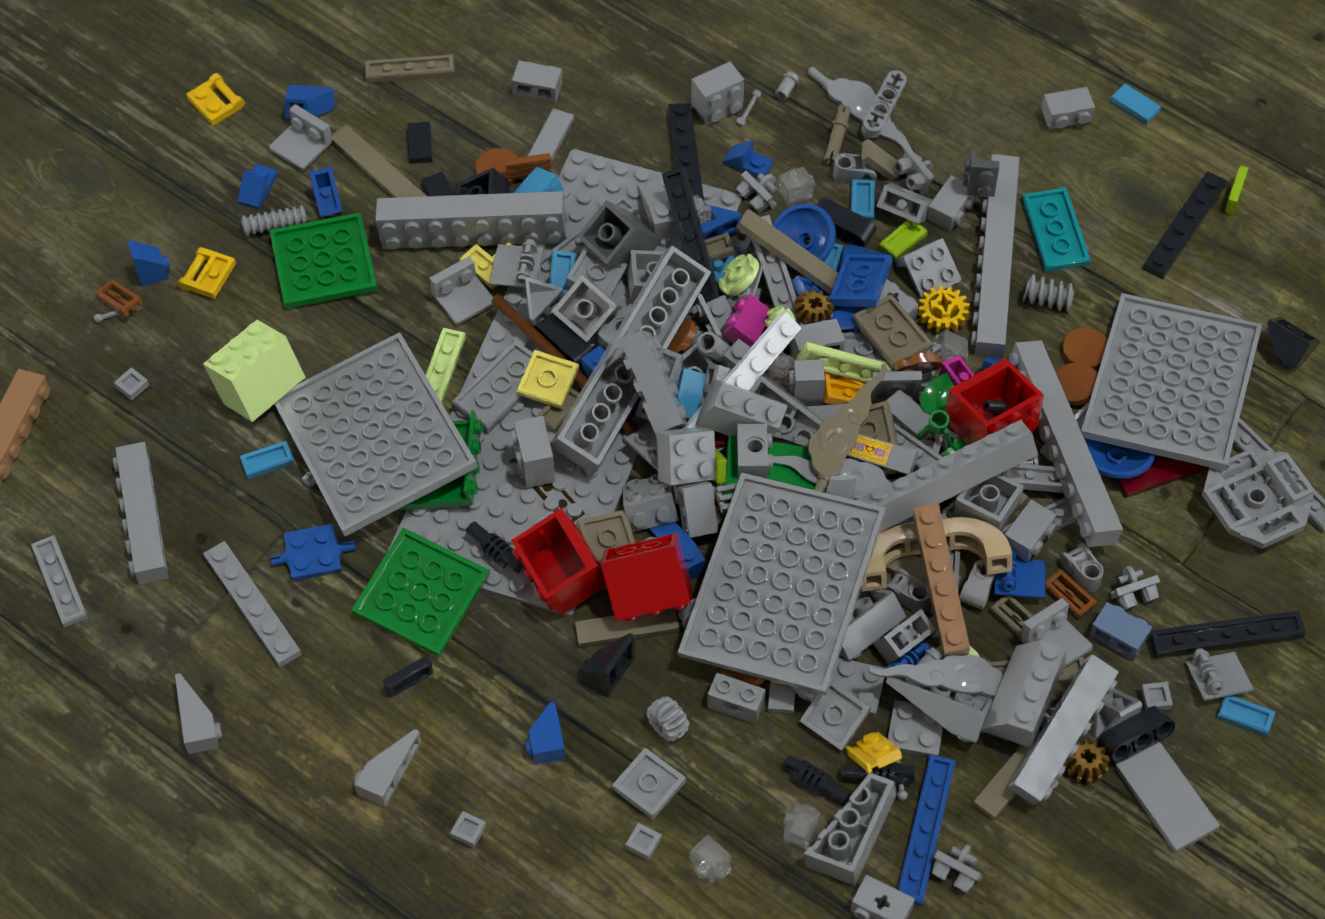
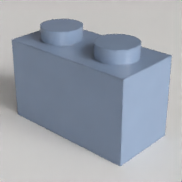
(1120, 631)

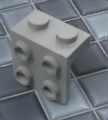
(648, 503)

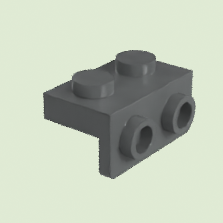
(980, 176)

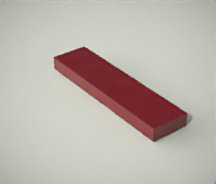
(1160, 473)

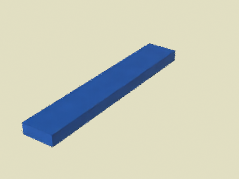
(926, 827)

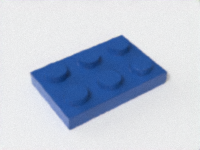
(861, 280)

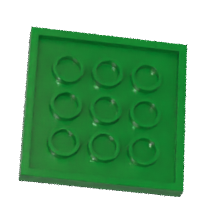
(323, 260)
(421, 592)

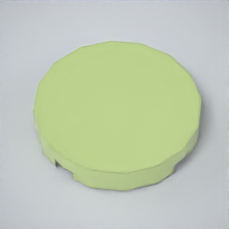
(739, 275)

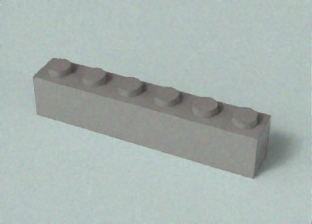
(141, 513)
(1063, 730)

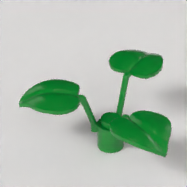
(934, 402)

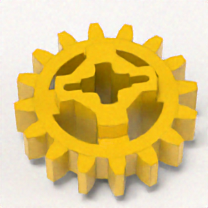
(943, 309)

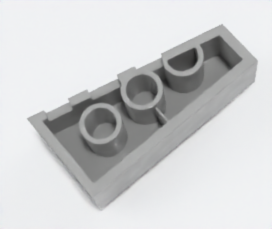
(653, 381)
(852, 834)

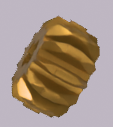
(812, 307)
(1088, 762)

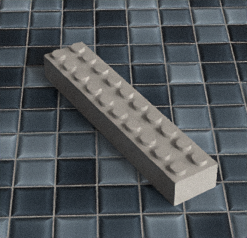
(610, 388)

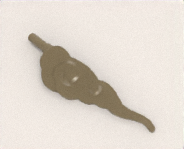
(839, 433)

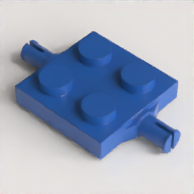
(312, 552)

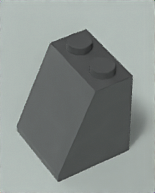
(616, 232)

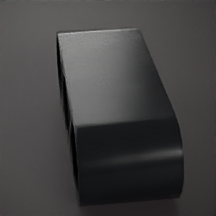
(848, 224)
(564, 338)
(1136, 734)

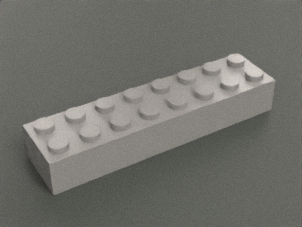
(471, 220)

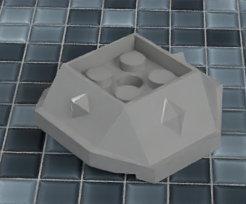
(1265, 477)

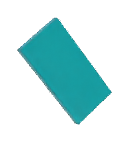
(1055, 229)

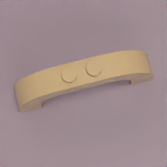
(960, 534)

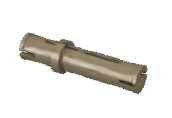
(839, 128)

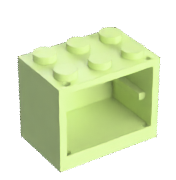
(254, 370)

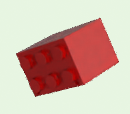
(997, 382)
(559, 562)
(646, 577)

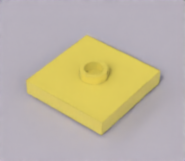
(548, 379)

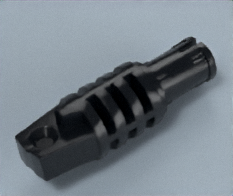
(494, 547)
(895, 771)
(815, 779)

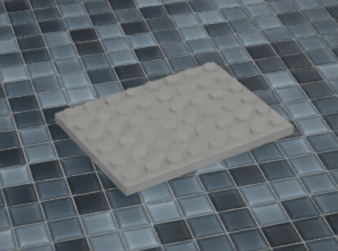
(1172, 381)
(374, 434)
(782, 583)

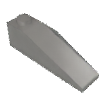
(798, 421)
(954, 711)

